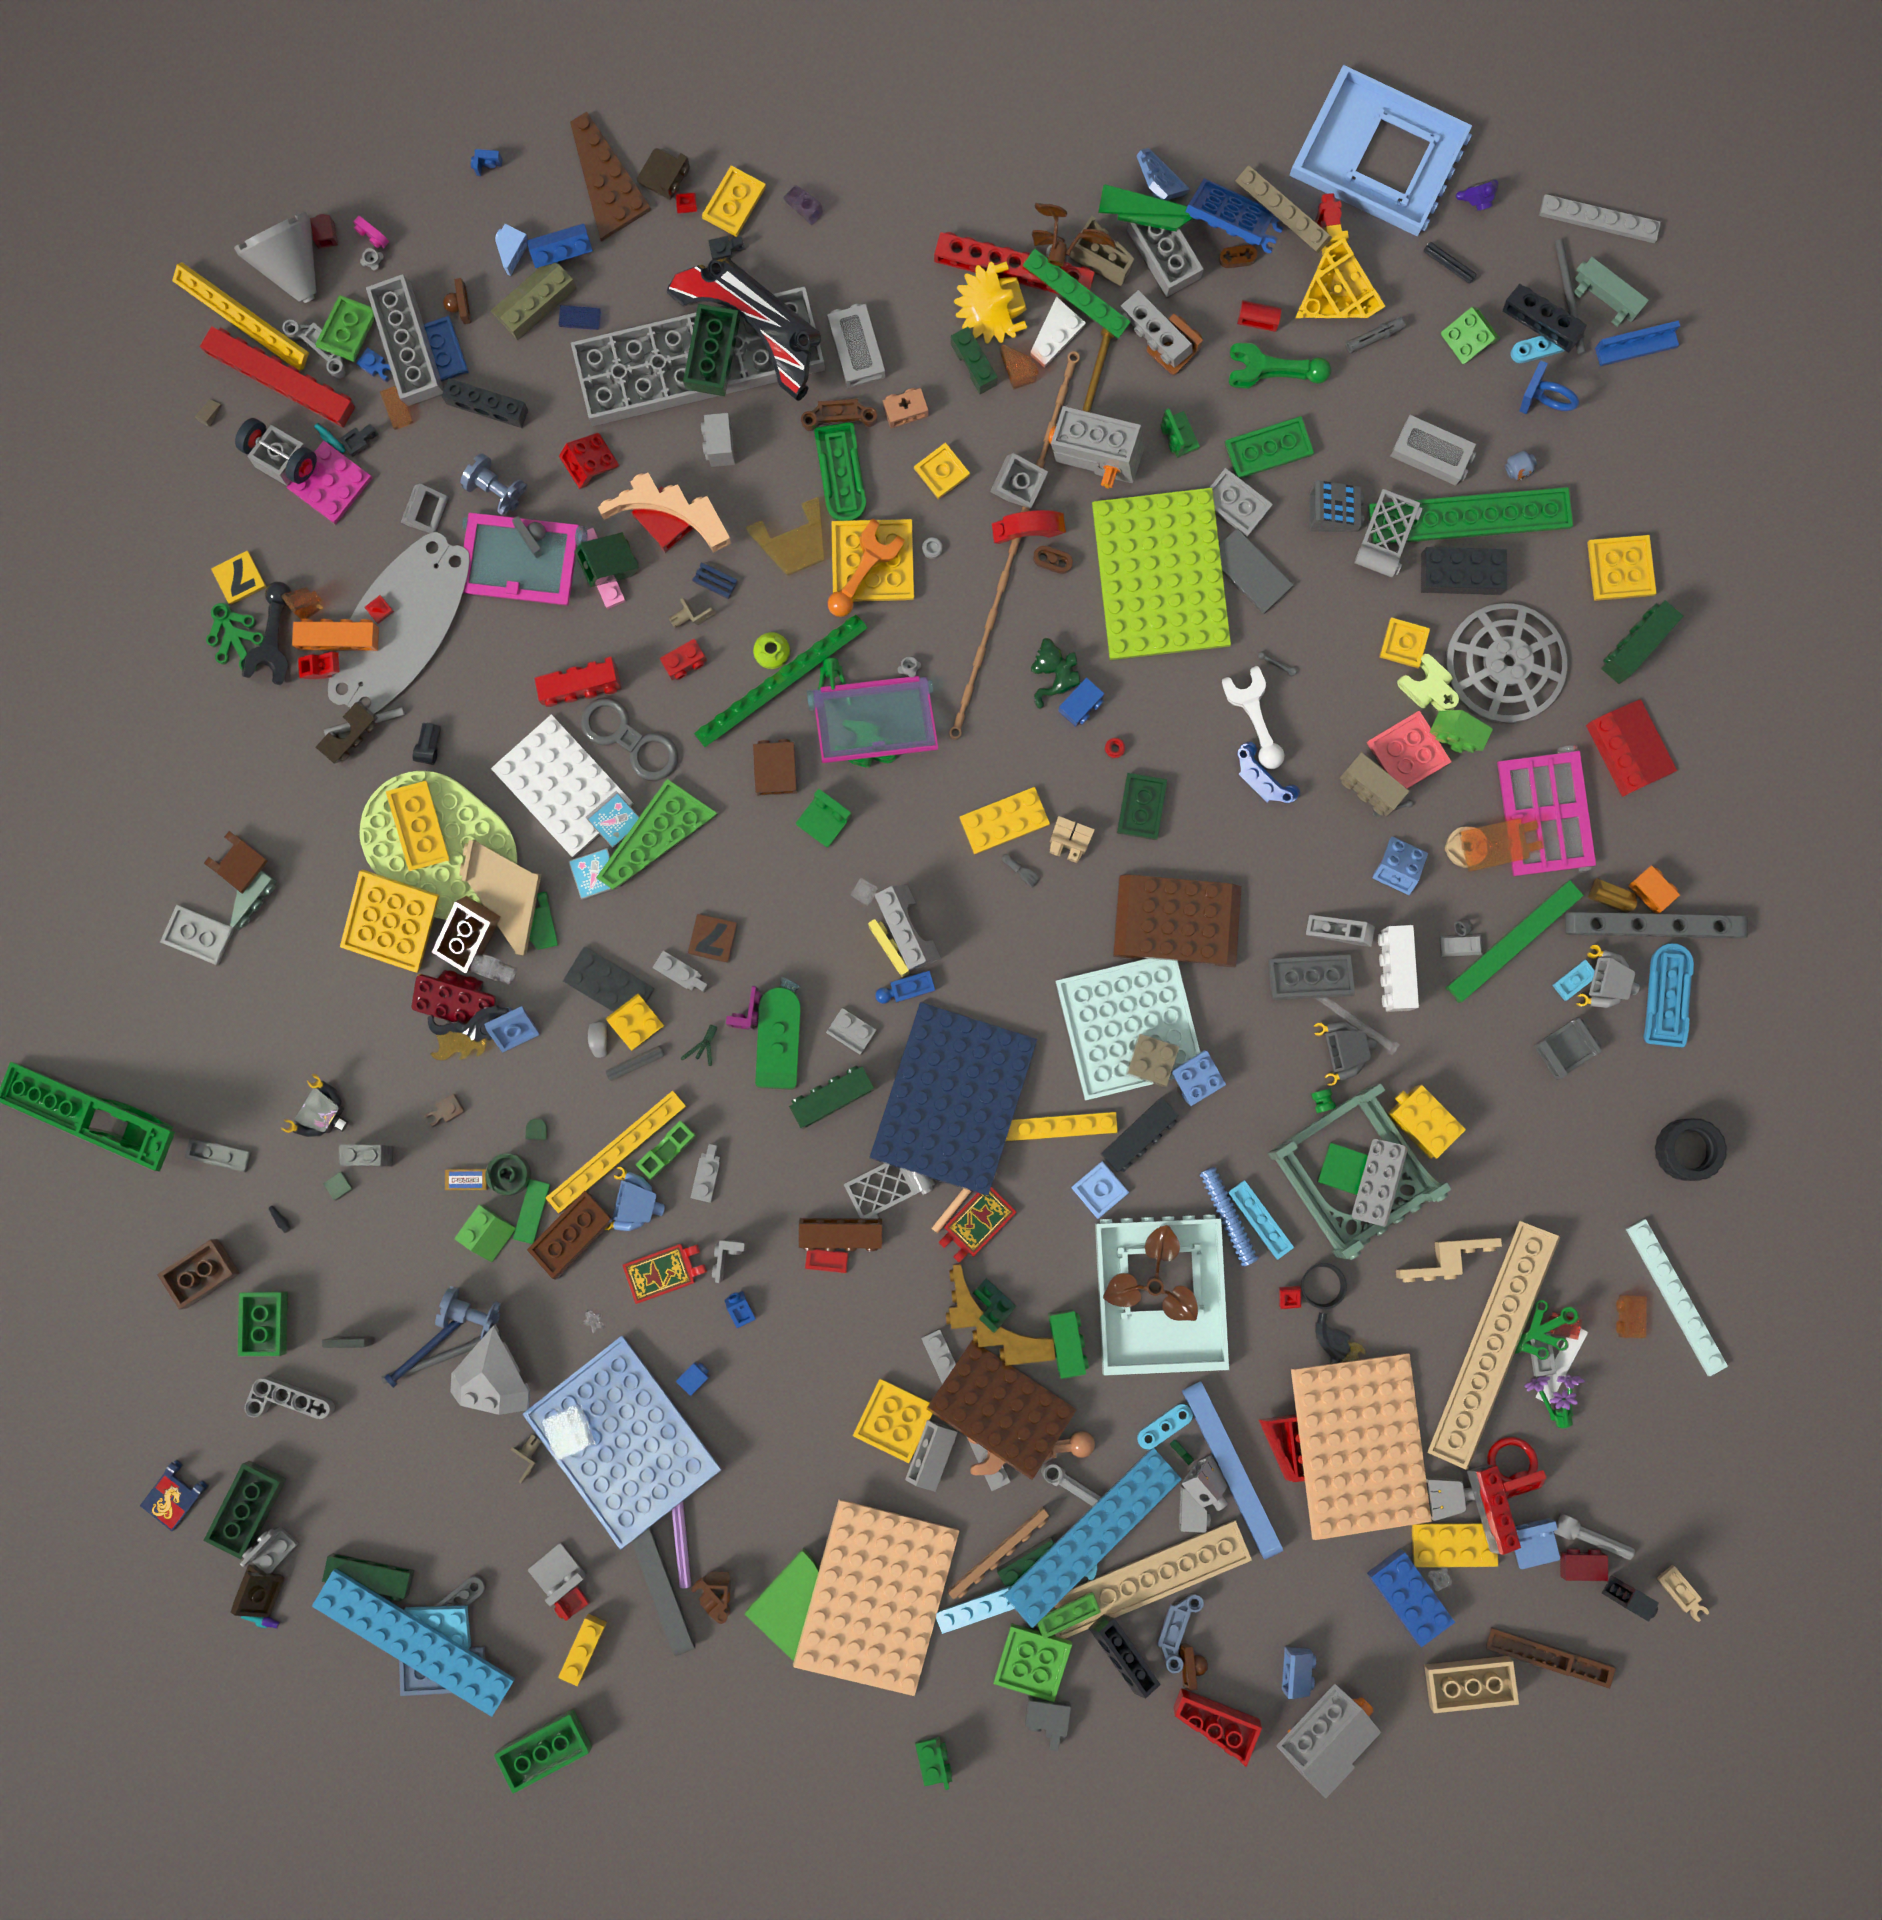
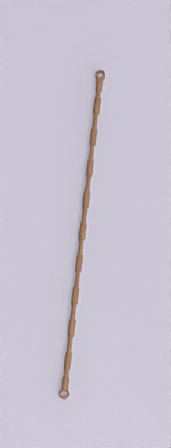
(1012, 551)

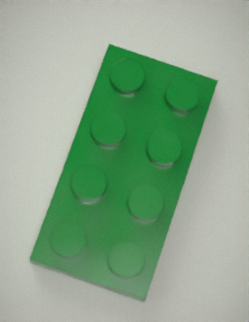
(1269, 447)

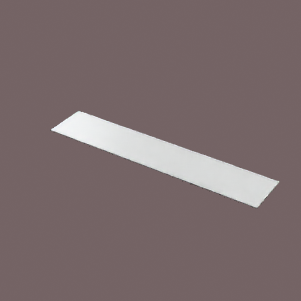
(1562, 1362)

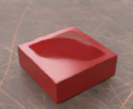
(686, 203)
(379, 609)
(1290, 1297)

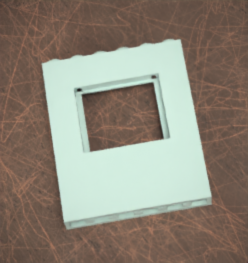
(1149, 1339)

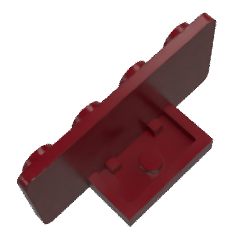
(450, 996)

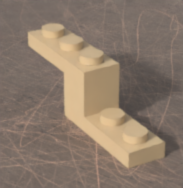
(1448, 1259)

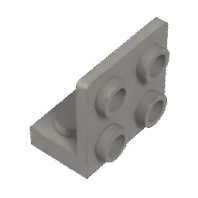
(734, 1247)
(271, 1550)
(557, 1573)

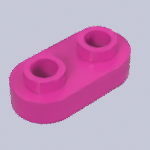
(367, 229)

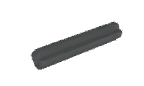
(634, 1063)

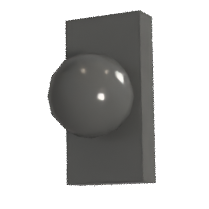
(533, 533)

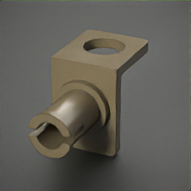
(687, 613)
(526, 1453)

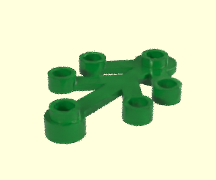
(231, 634)
(1538, 1332)

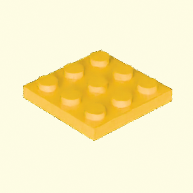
(1621, 567)
(893, 1420)

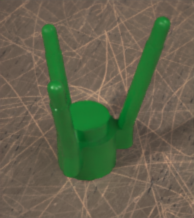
(831, 670)

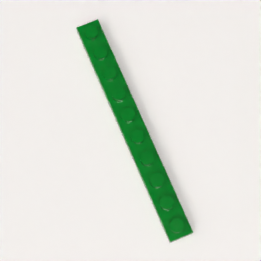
(779, 681)

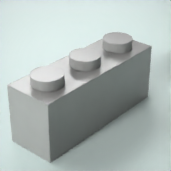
(931, 1456)

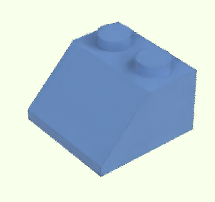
(1297, 1672)

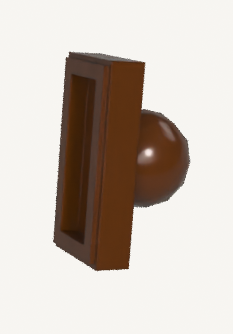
(458, 301)
(1192, 1666)

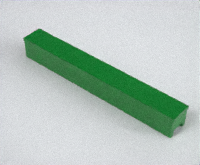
(1514, 941)

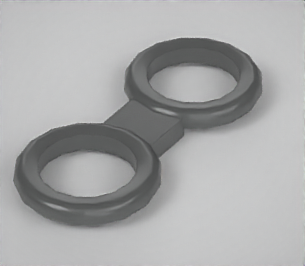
(629, 738)

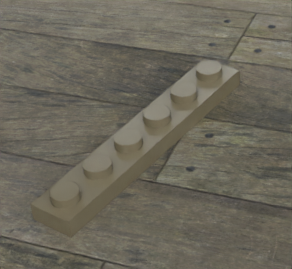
(1283, 209)

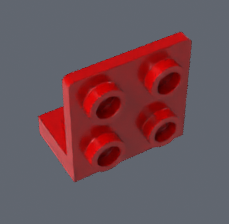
(587, 458)

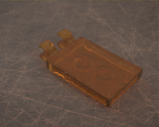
(1498, 844)

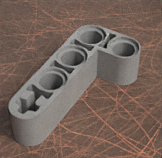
(292, 1401)

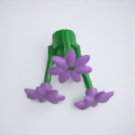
(1563, 1411)

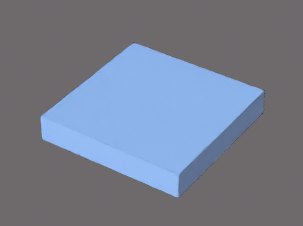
(1100, 1189)

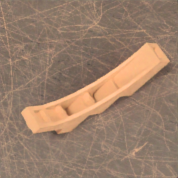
(672, 501)

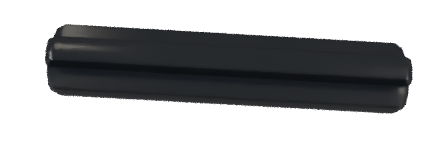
(1450, 262)

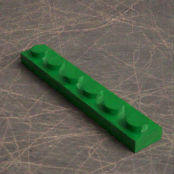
(1076, 294)

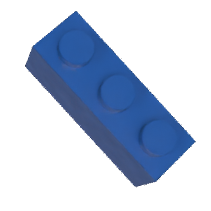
(559, 245)

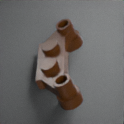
(838, 411)

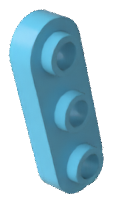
(1533, 351)
(1155, 1430)

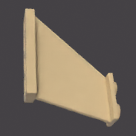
(503, 890)

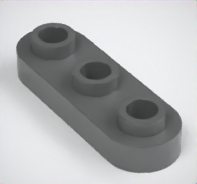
(464, 1591)

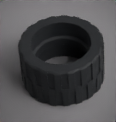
(1714, 1143)

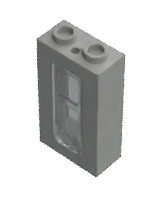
(856, 345)
(1434, 450)

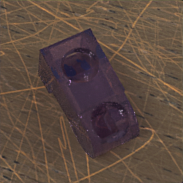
(804, 204)

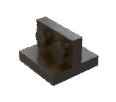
(257, 1593)

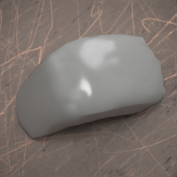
(598, 1039)

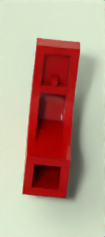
(1029, 523)

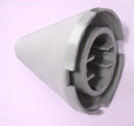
(284, 256)

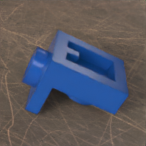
(487, 158)
(739, 1309)

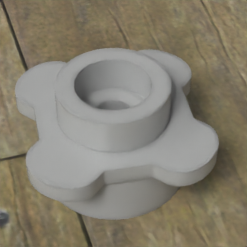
(371, 253)
(909, 666)

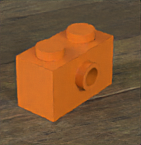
(1654, 889)

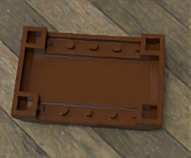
(1177, 920)

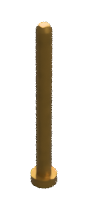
(1097, 369)

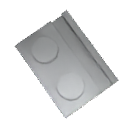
(851, 1031)

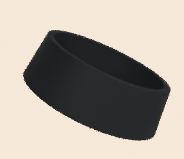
(1343, 1287)

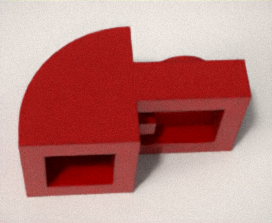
(319, 666)

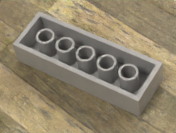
(405, 340)

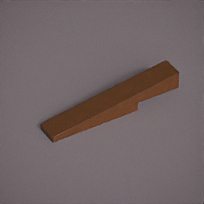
(1551, 1658)

